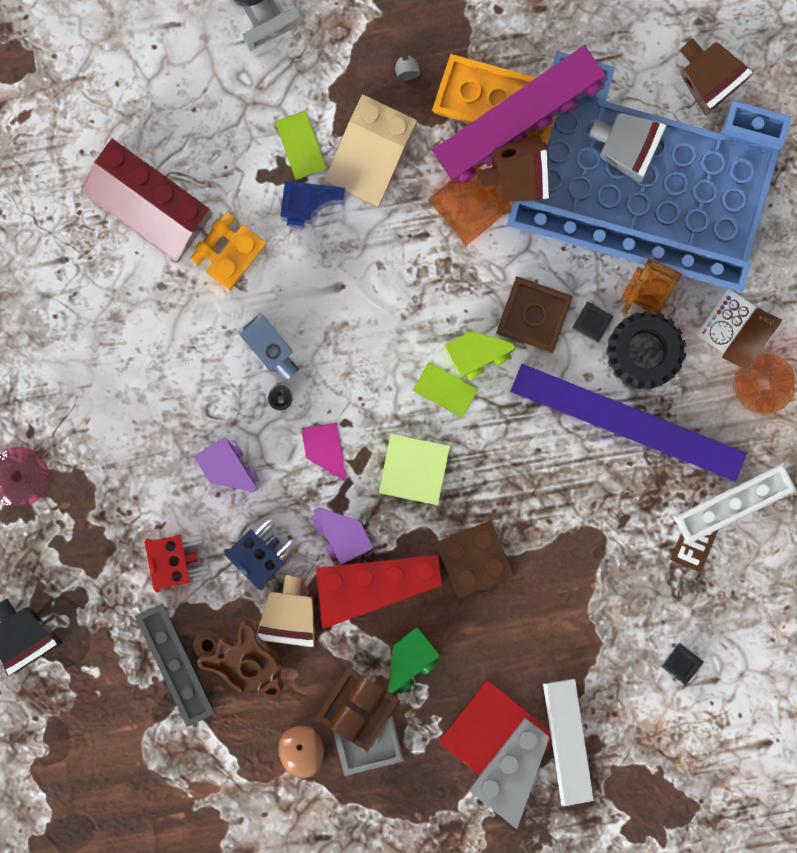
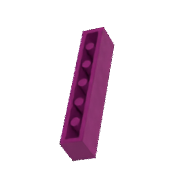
(521, 114)

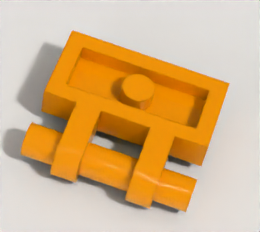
(235, 257)

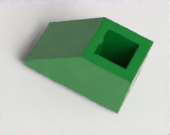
(409, 657)

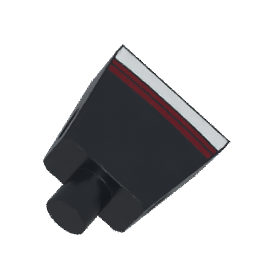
(23, 637)

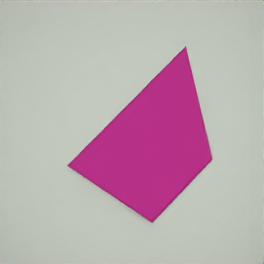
(324, 448)

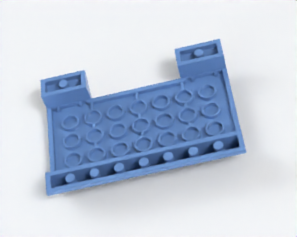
(688, 212)

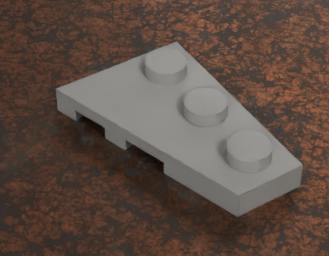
(511, 772)

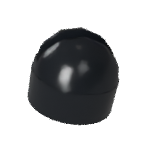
(273, 397)

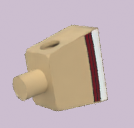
(288, 615)

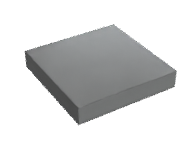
(383, 752)

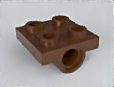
(357, 709)

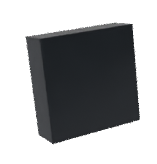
(592, 322)
(682, 664)

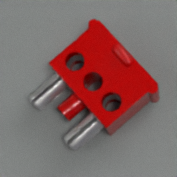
(159, 557)

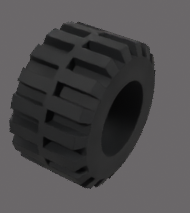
(669, 338)

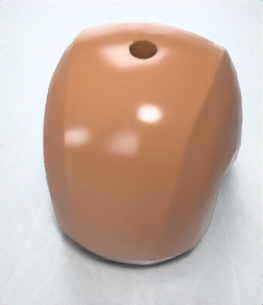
(302, 762)

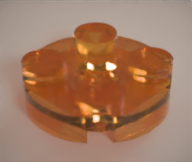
(781, 381)

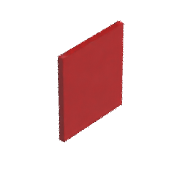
(486, 727)

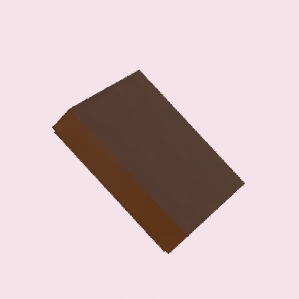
(534, 314)

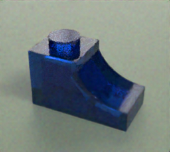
(305, 200)

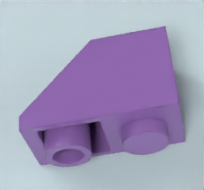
(224, 467)
(345, 535)

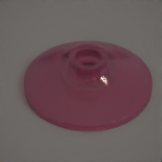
(34, 476)

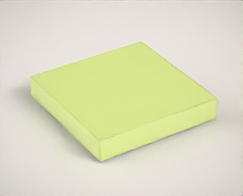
(414, 469)

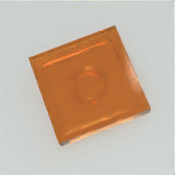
(468, 208)

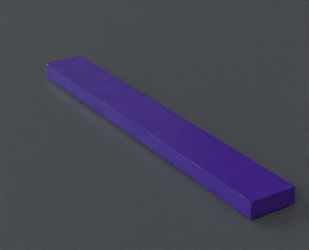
(628, 422)

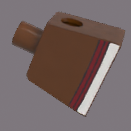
(712, 74)
(518, 171)

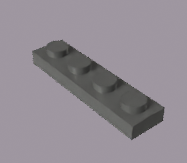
(175, 664)

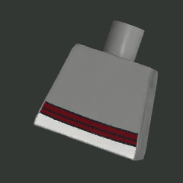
(629, 143)

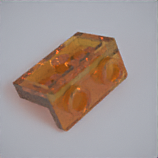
(650, 287)

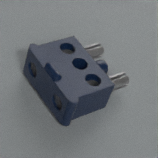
(252, 567)

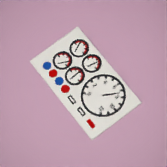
(725, 320)

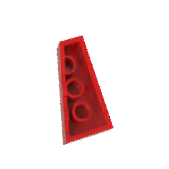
(367, 586)

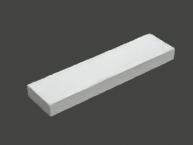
(735, 503)
(568, 742)

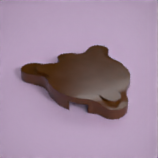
(245, 662)

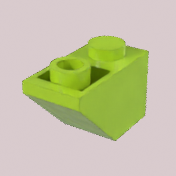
(474, 351)

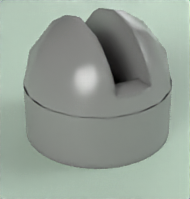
(407, 69)

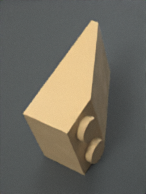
(371, 150)

